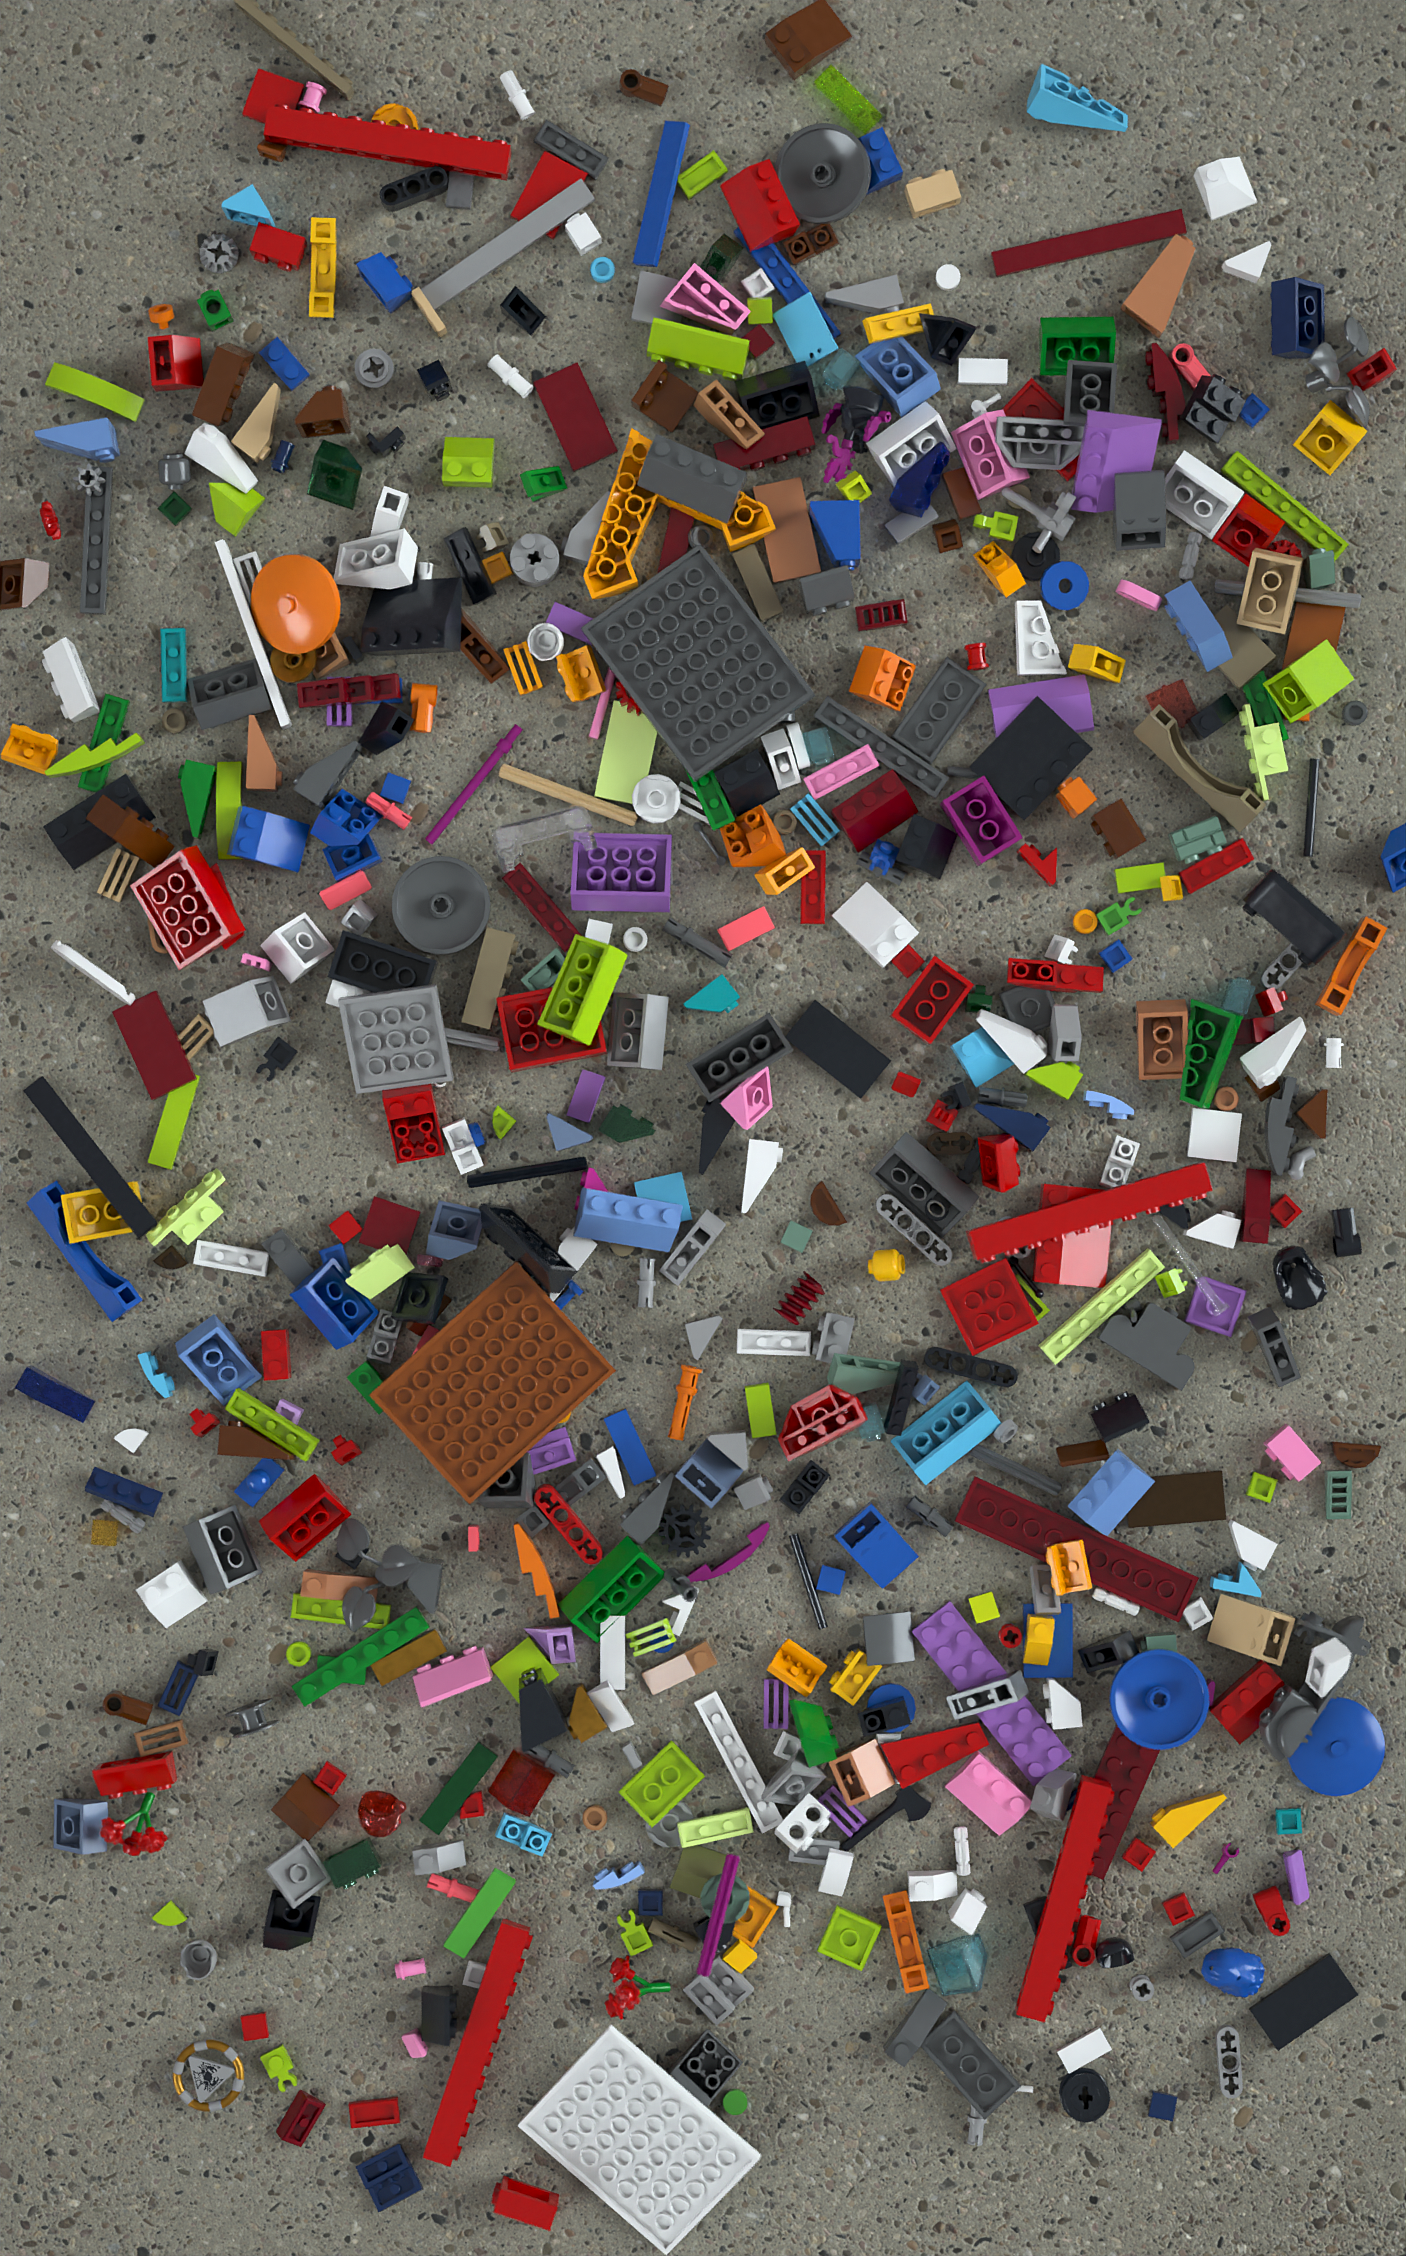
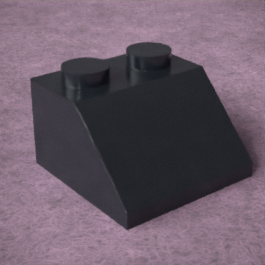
(747, 783)
(926, 847)
(1118, 1416)

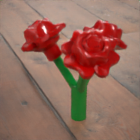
(133, 1845)
(626, 1993)

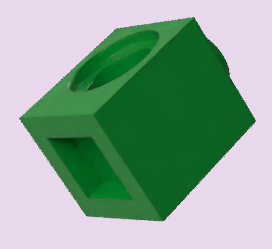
(217, 319)

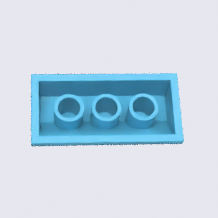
(946, 1432)

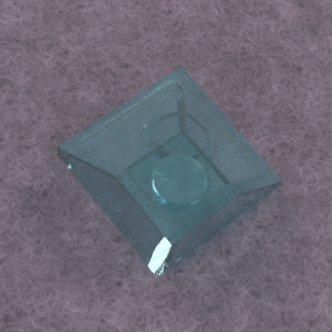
(959, 1964)

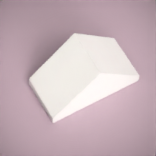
(1248, 264)

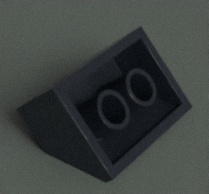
(778, 395)

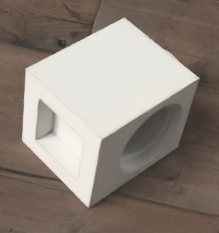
(582, 233)

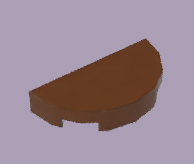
(825, 1207)
(1355, 1454)

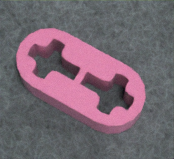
(1139, 595)

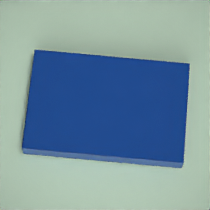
(1061, 1654)

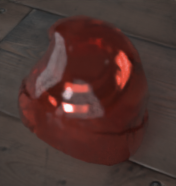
(380, 1813)

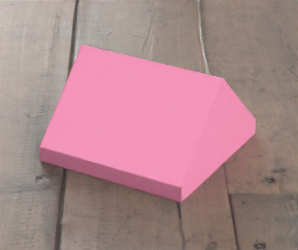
(750, 1099)

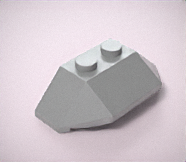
(1038, 442)

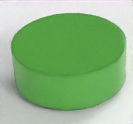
(735, 2101)

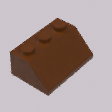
(324, 414)

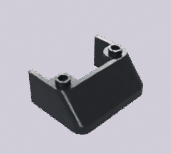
(1292, 916)

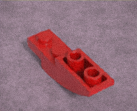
(1054, 976)

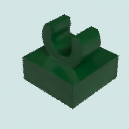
(978, 1000)

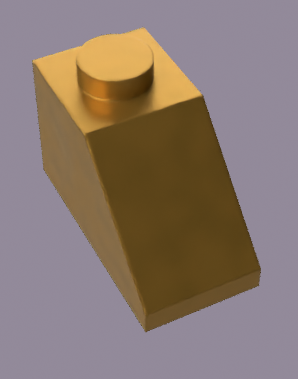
(584, 1717)

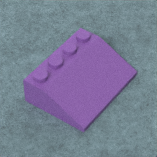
(1111, 446)
(623, 873)

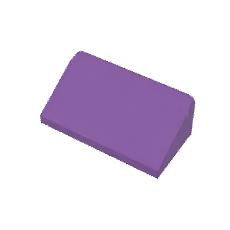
(586, 1096)
(1296, 1876)

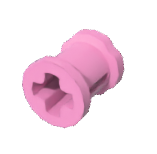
(313, 96)

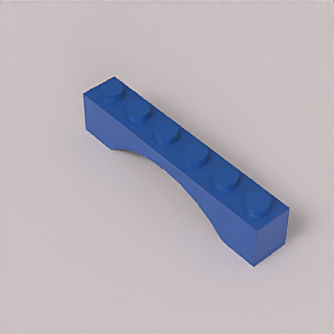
(109, 1289)

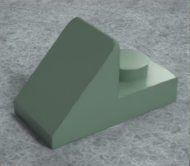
(546, 972)

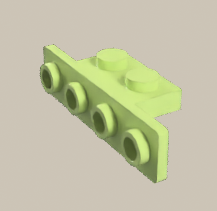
(1265, 749)
(192, 1213)

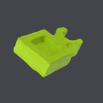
(635, 1936)
(277, 2064)

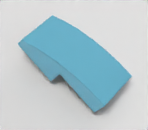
(160, 1382)
(523, 1833)

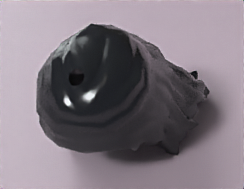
(1301, 1285)

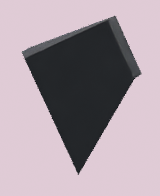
(945, 336)

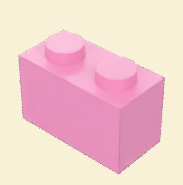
(1291, 1453)

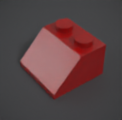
(1248, 528)
(999, 1161)

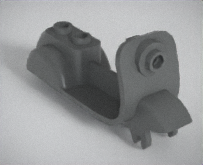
(1294, 1712)

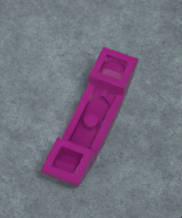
(704, 1572)

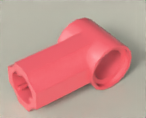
(1191, 369)

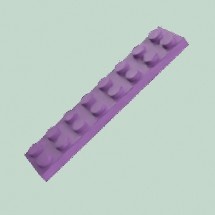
(970, 1662)

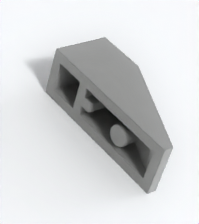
(873, 296)
(582, 536)
(692, 1247)

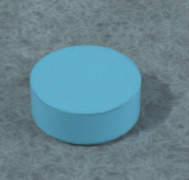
(602, 269)

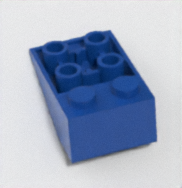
(875, 1545)

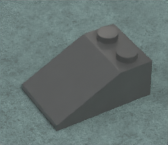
(1088, 388)
(324, 777)

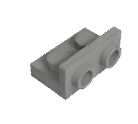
(834, 1336)

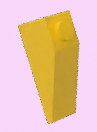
(1181, 1818)

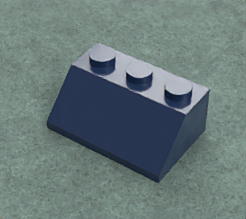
(1297, 317)

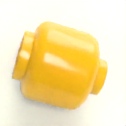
(886, 1265)

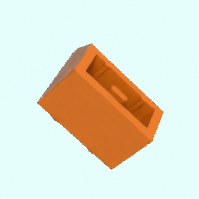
(882, 677)

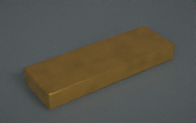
(408, 1657)

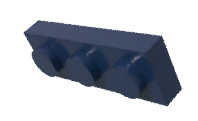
(123, 1492)

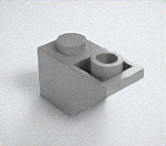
(1064, 1033)
(753, 1491)

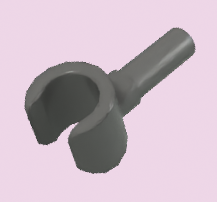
(1133, 1307)

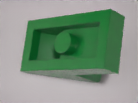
(543, 482)

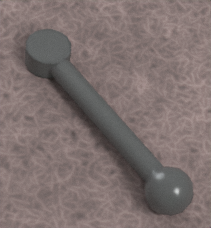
(721, 860)

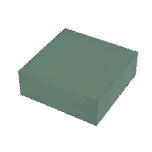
(796, 1236)

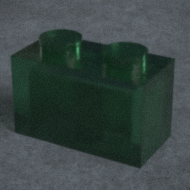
(353, 1863)

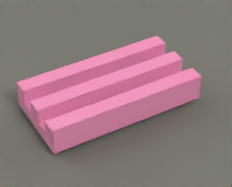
(256, 962)

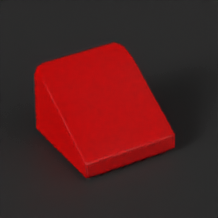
(905, 1084)

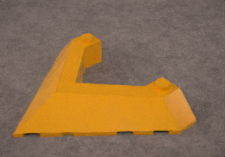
(629, 513)

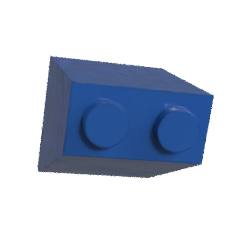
(839, 530)

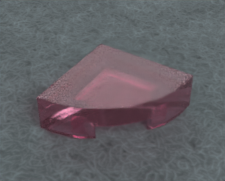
(429, 1260)

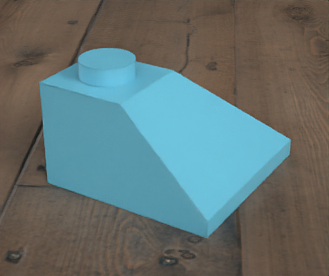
(981, 1056)

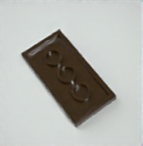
(1180, 1500)

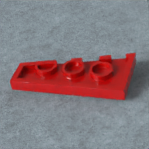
(927, 1753)

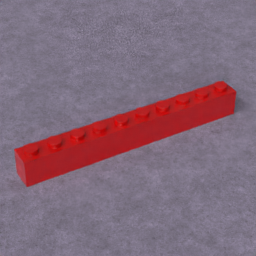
(387, 142)
(1090, 1210)
(1063, 1898)
(476, 2043)

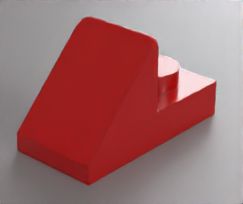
(1045, 869)

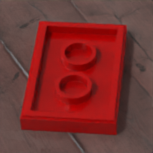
(546, 182)

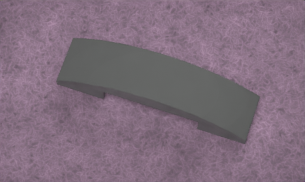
(570, 1489)

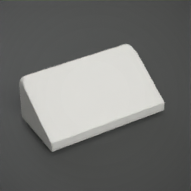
(610, 1706)

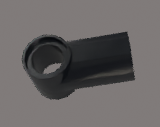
(1346, 1239)

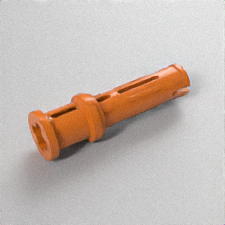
(686, 1390)

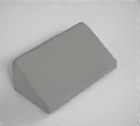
(907, 525)

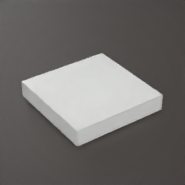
(1214, 1135)

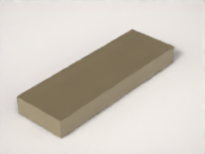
(757, 583)

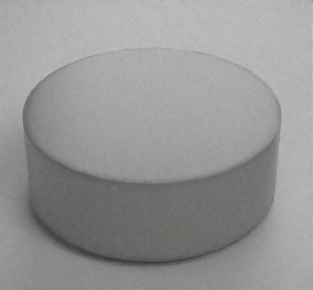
(1005, 1431)

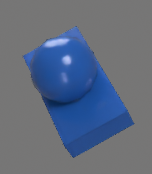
(259, 1481)

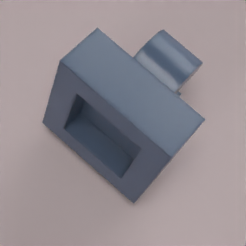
(924, 1389)

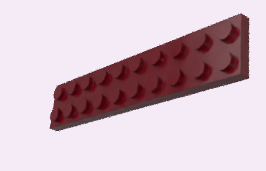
(1109, 1561)

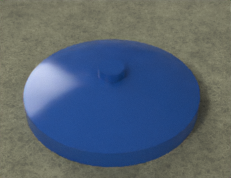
(1159, 1699)
(1342, 1751)

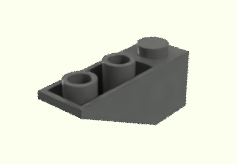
(646, 1516)

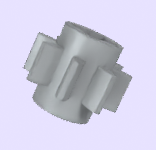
(84, 475)

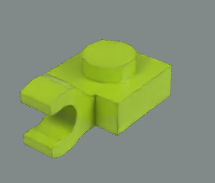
(1001, 525)

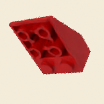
(413, 1122)

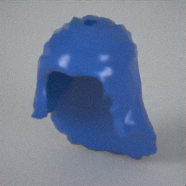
(1233, 1971)

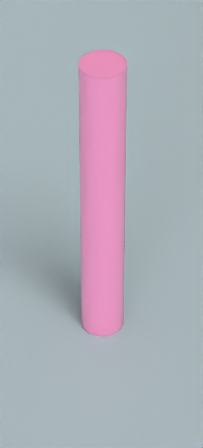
(602, 705)

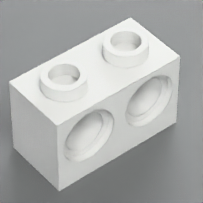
(798, 1820)

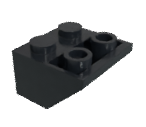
(438, 2008)

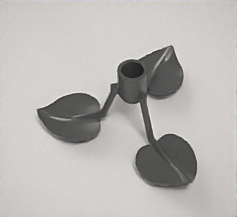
(1328, 373)
(394, 1569)

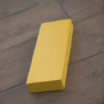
(895, 323)

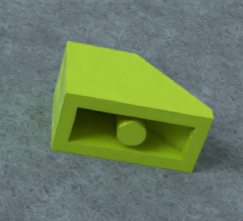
(1057, 1078)

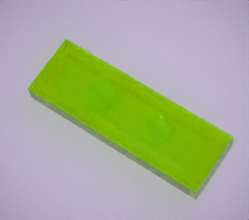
(848, 99)

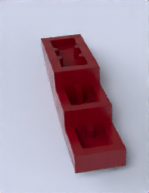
(348, 690)

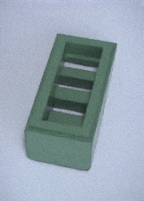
(1347, 1485)

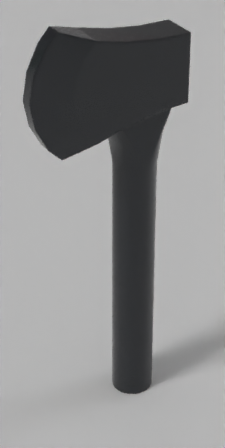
(907, 1799)

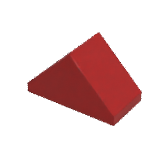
(1372, 370)

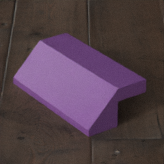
(1065, 696)

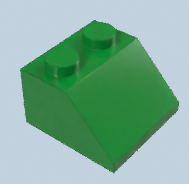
(814, 1732)

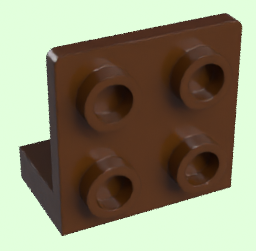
(664, 397)

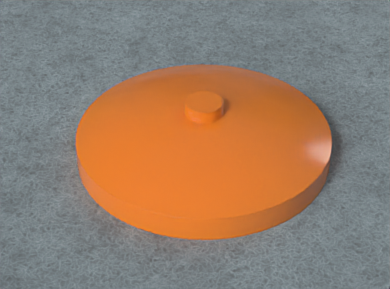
(295, 604)

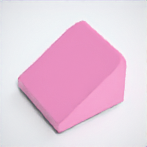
(414, 2043)

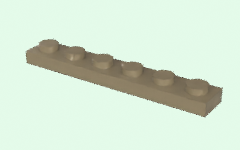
(302, 52)

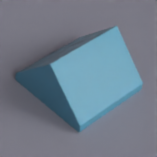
(247, 208)

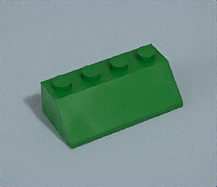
(612, 1588)

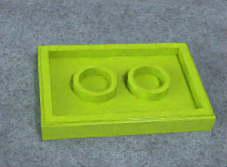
(661, 1784)

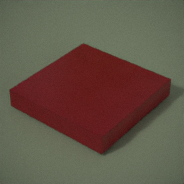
(389, 1225)

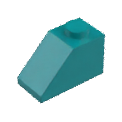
(714, 997)

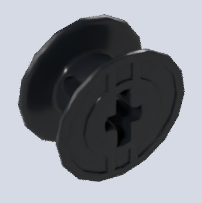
(1097, 2100)

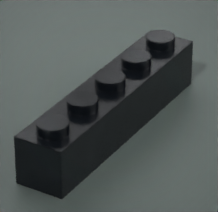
(901, 1397)

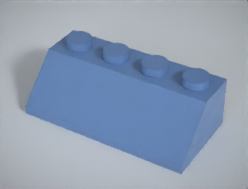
(627, 1220)

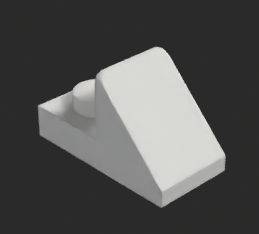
(678, 1619)

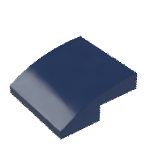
(389, 2177)

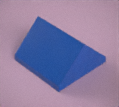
(349, 859)

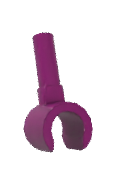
(1224, 1858)

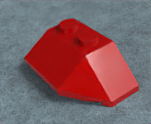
(820, 1421)

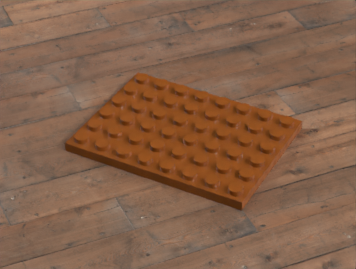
(492, 1382)

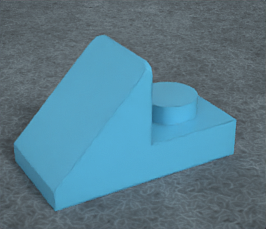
(1243, 1583)

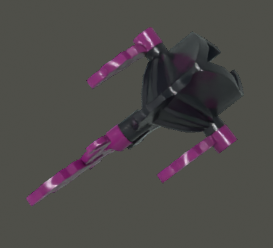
(859, 421)

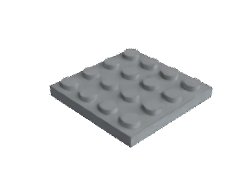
(396, 1039)

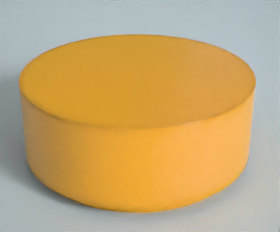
(1085, 921)

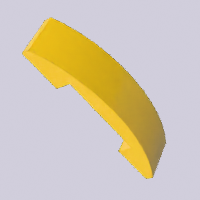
(323, 267)

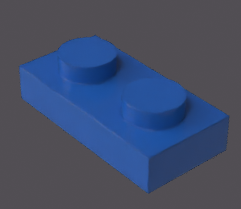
(284, 363)

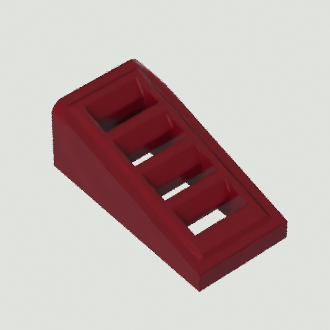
(902, 621)

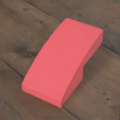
(746, 928)

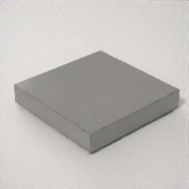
(298, 1873)

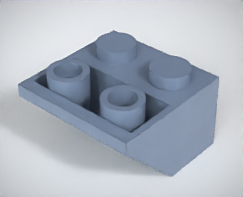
(709, 1473)

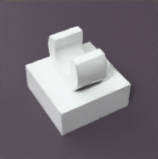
(1060, 949)

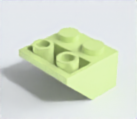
(380, 1271)

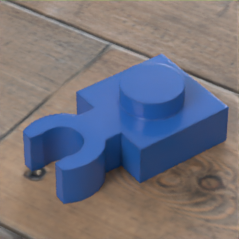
(883, 856)

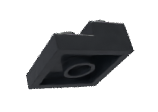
(1212, 407)

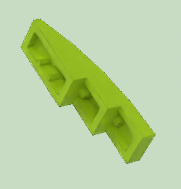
(85, 759)

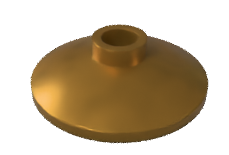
(284, 668)

